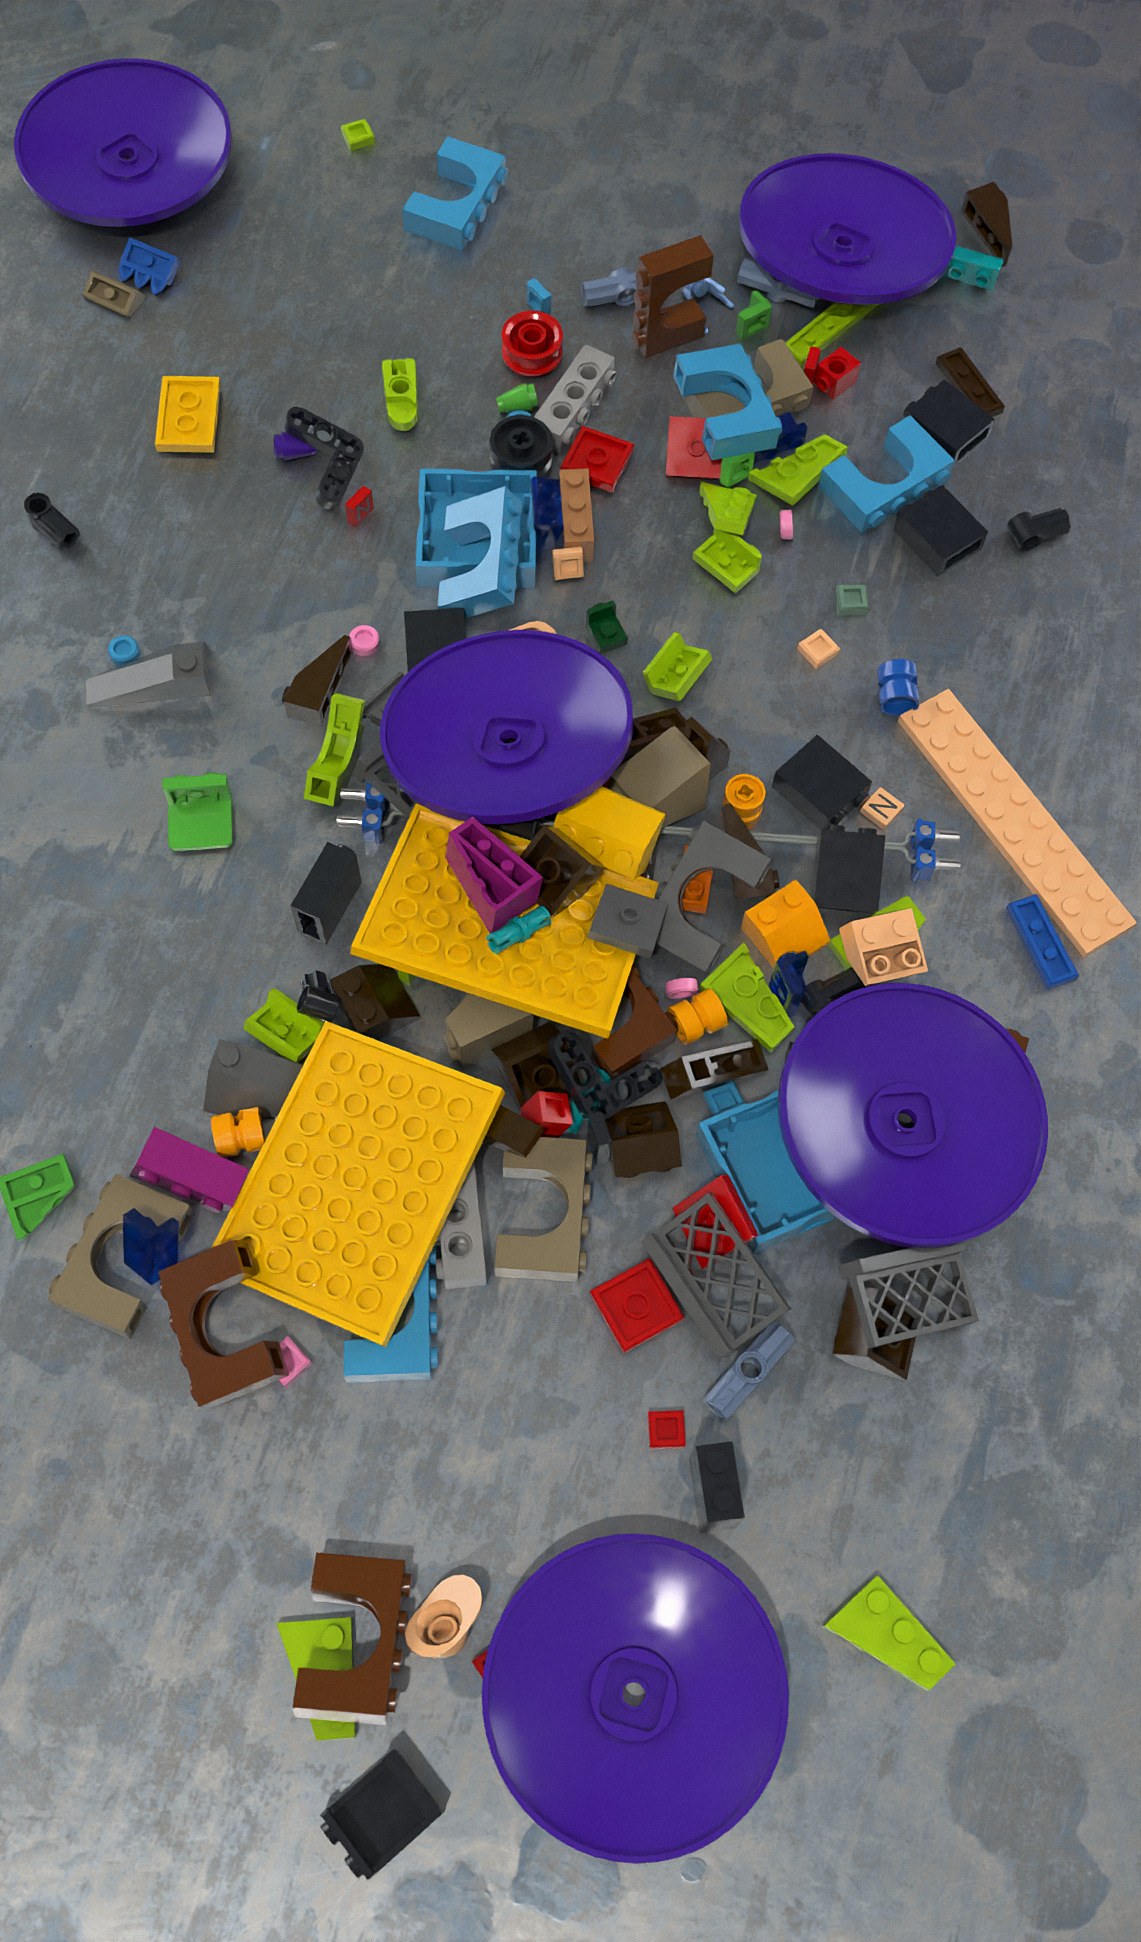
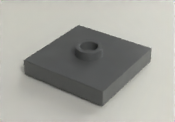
(627, 921)

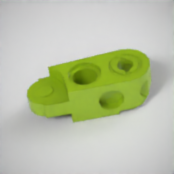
(401, 392)

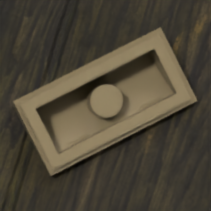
(112, 294)

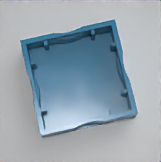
(438, 553)
(751, 1151)

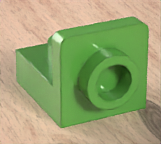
(754, 318)
(736, 468)

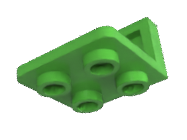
(199, 811)

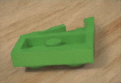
(35, 1193)

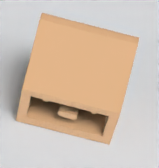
(884, 947)

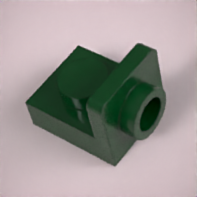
(605, 627)

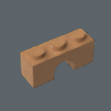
(577, 511)

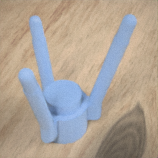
(700, 289)

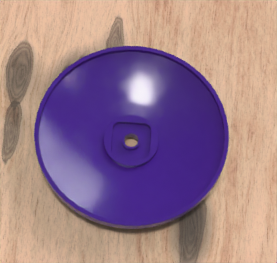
(134, 108)
(812, 204)
(462, 702)
(959, 1079)
(652, 1774)

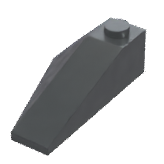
(160, 676)
(248, 1078)

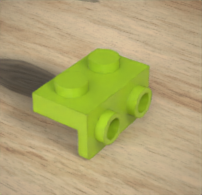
(729, 559)
(675, 668)
(283, 1027)

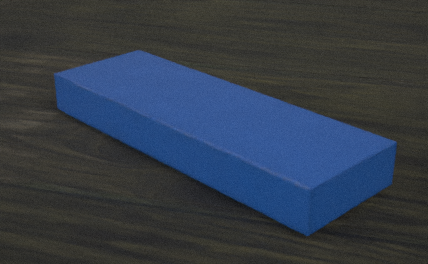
(1042, 942)

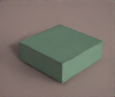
(851, 599)

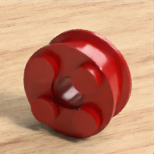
(532, 343)

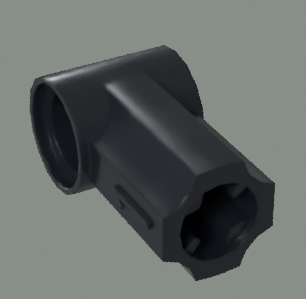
(50, 521)
(1031, 530)
(821, 993)
(317, 998)

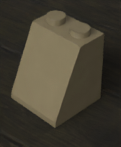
(666, 777)
(480, 1026)

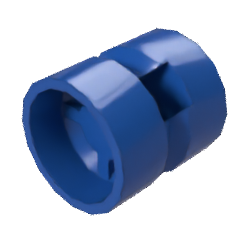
(898, 687)

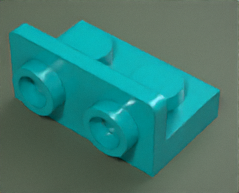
(974, 268)

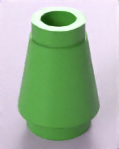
(519, 398)

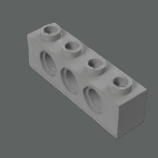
(576, 394)
(469, 1268)

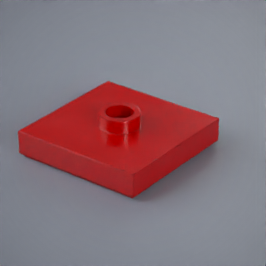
(687, 451)
(601, 455)
(732, 1205)
(636, 1306)

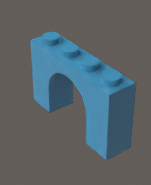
(457, 220)
(731, 372)
(870, 502)
(494, 579)
(408, 1351)

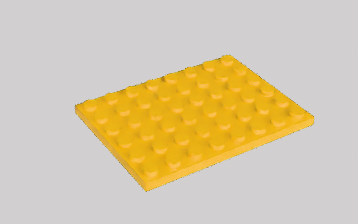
(432, 930)
(358, 1180)

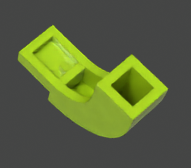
(339, 751)

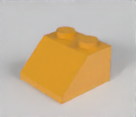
(786, 924)

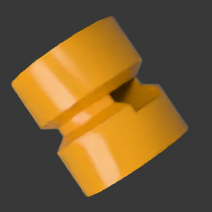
(746, 796)
(700, 1015)
(238, 1132)

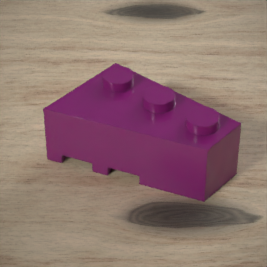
(491, 874)
(189, 1171)

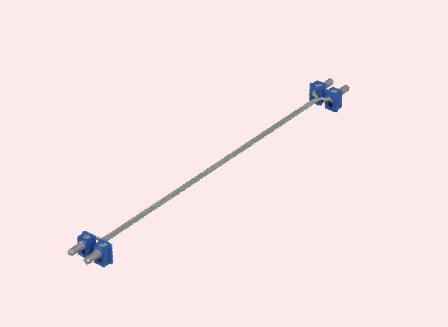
(921, 837)

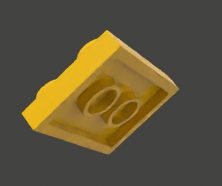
(188, 414)

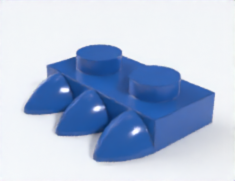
(147, 264)

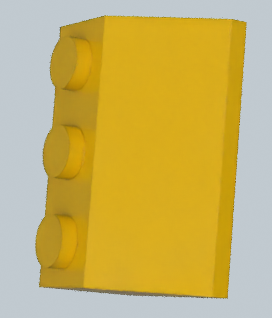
(613, 830)

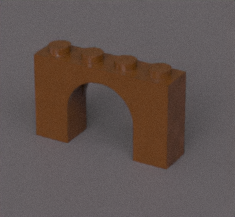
(657, 278)
(642, 1036)
(189, 1291)
(367, 1690)

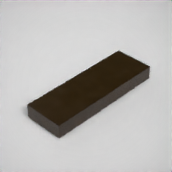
(969, 381)

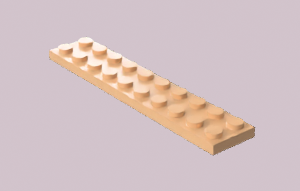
(1017, 823)

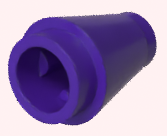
(289, 447)

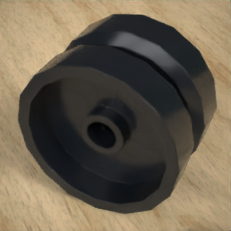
(521, 444)

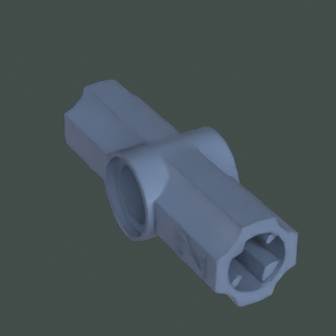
(755, 276)
(616, 288)
(734, 1386)

